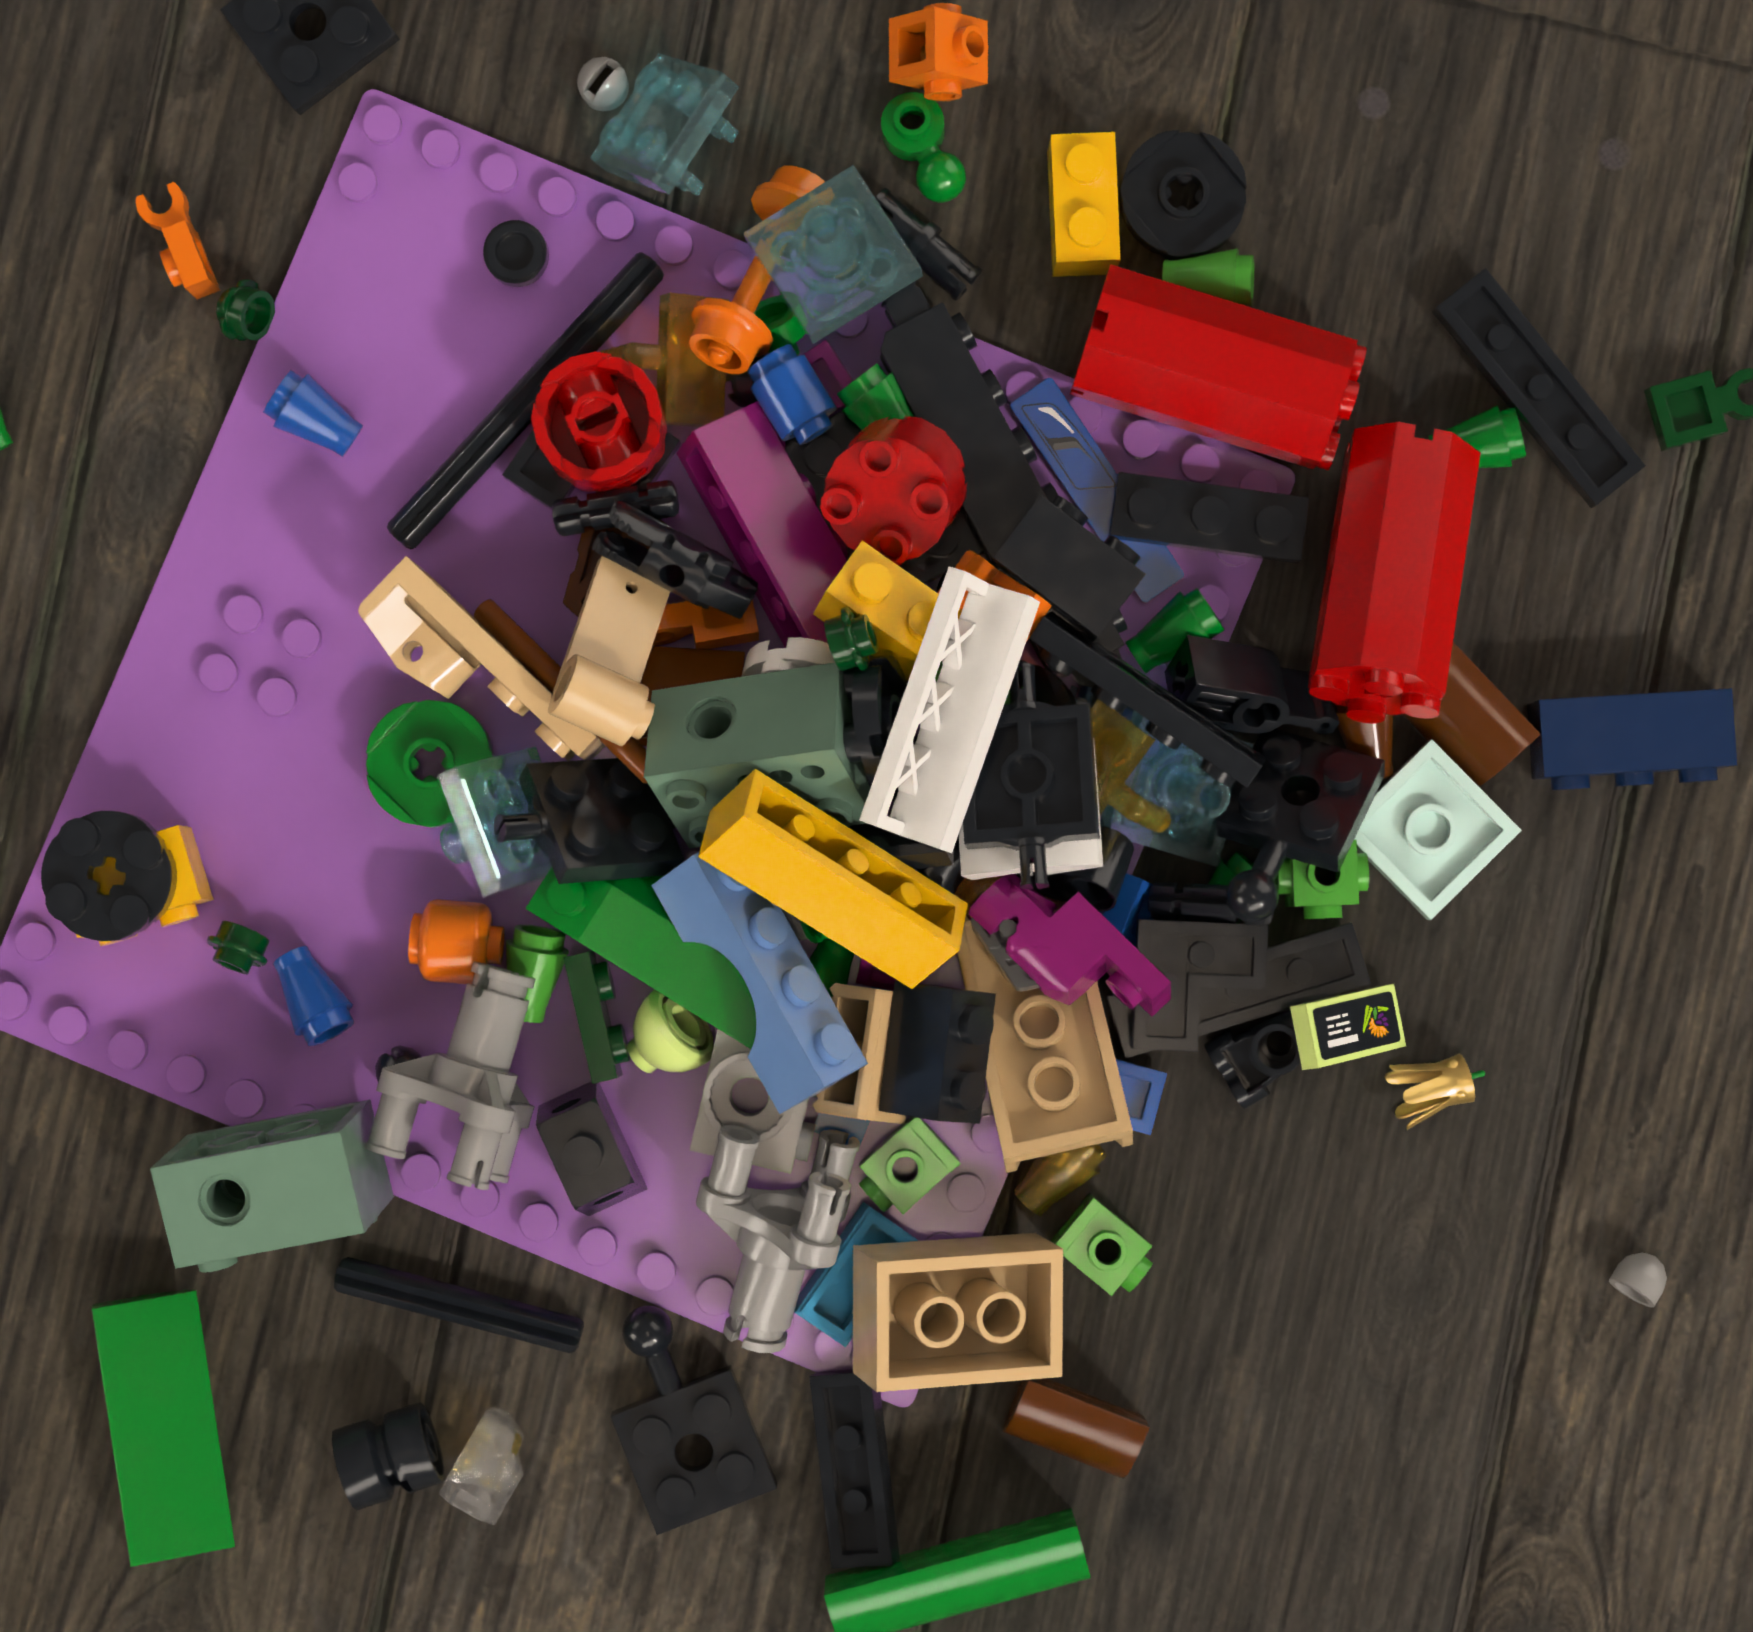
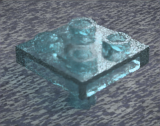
(833, 254)
(1186, 791)
(475, 797)

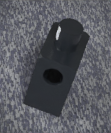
(588, 1149)

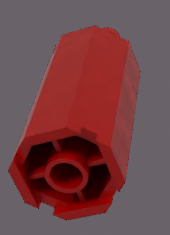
(1219, 369)
(1394, 572)

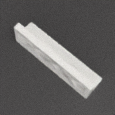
(953, 714)

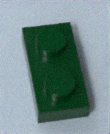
(590, 989)

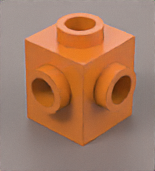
(938, 51)

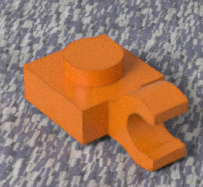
(185, 256)
(709, 626)

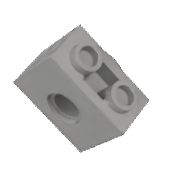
(781, 1135)

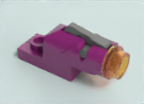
(1058, 950)

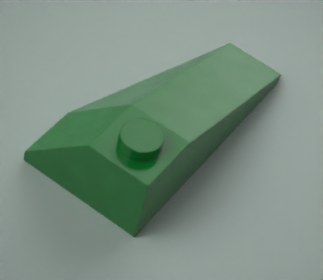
(634, 932)

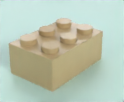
(957, 1311)

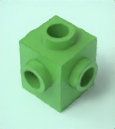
(1320, 901)

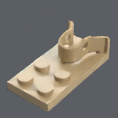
(416, 611)
(1047, 1065)

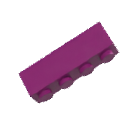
(766, 517)

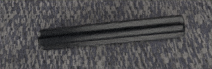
(458, 1305)

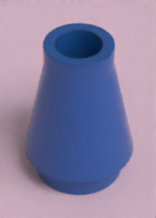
(312, 414)
(312, 997)

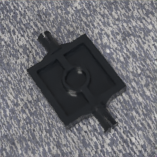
(1035, 781)
(593, 821)

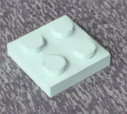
(1432, 830)

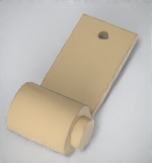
(609, 654)

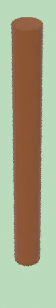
(546, 670)

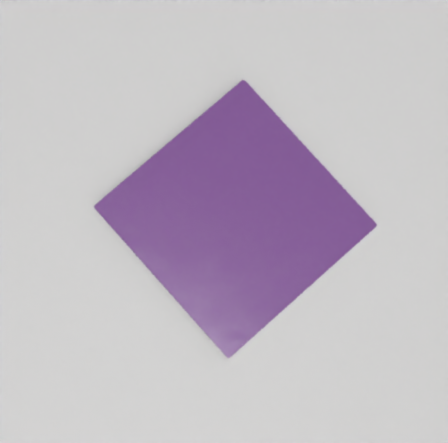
(263, 683)

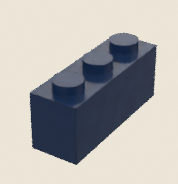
(1633, 737)

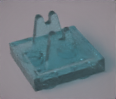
(666, 124)

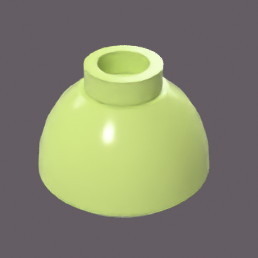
(669, 1037)

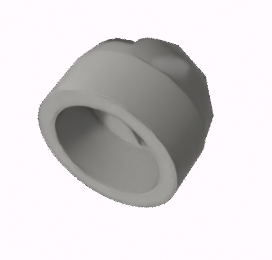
(612, 91)
(1640, 1278)

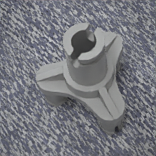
(468, 1079)
(775, 1230)

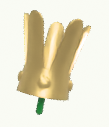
(1441, 1086)

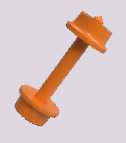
(729, 332)

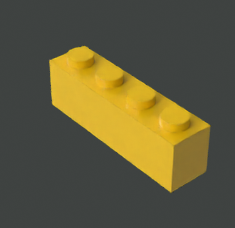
(833, 879)

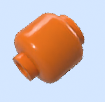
(451, 938)

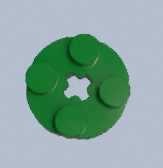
(393, 762)

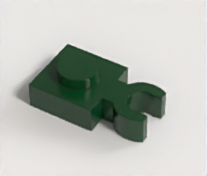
(1694, 408)

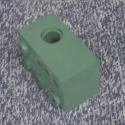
(775, 722)
(270, 1185)

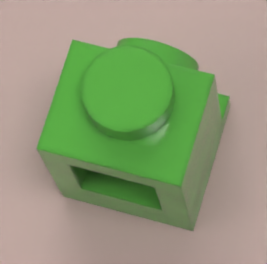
(911, 1140)
(1088, 1227)

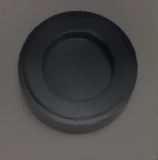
(516, 253)

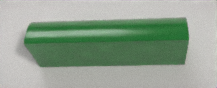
(163, 1426)
(958, 1576)

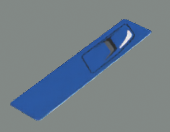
(1088, 477)

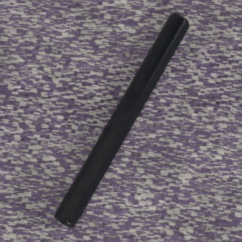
(514, 411)

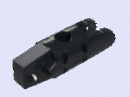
(675, 561)

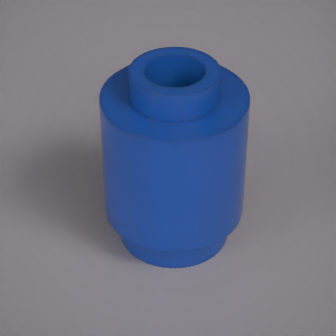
(791, 395)

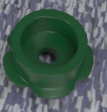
(245, 311)
(850, 640)
(238, 947)

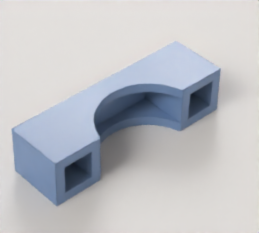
(799, 1031)

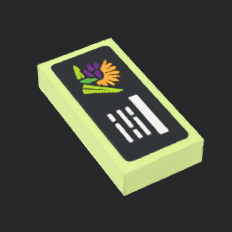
(1347, 1026)

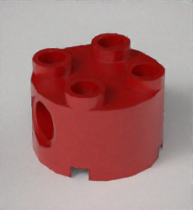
(599, 422)
(895, 488)

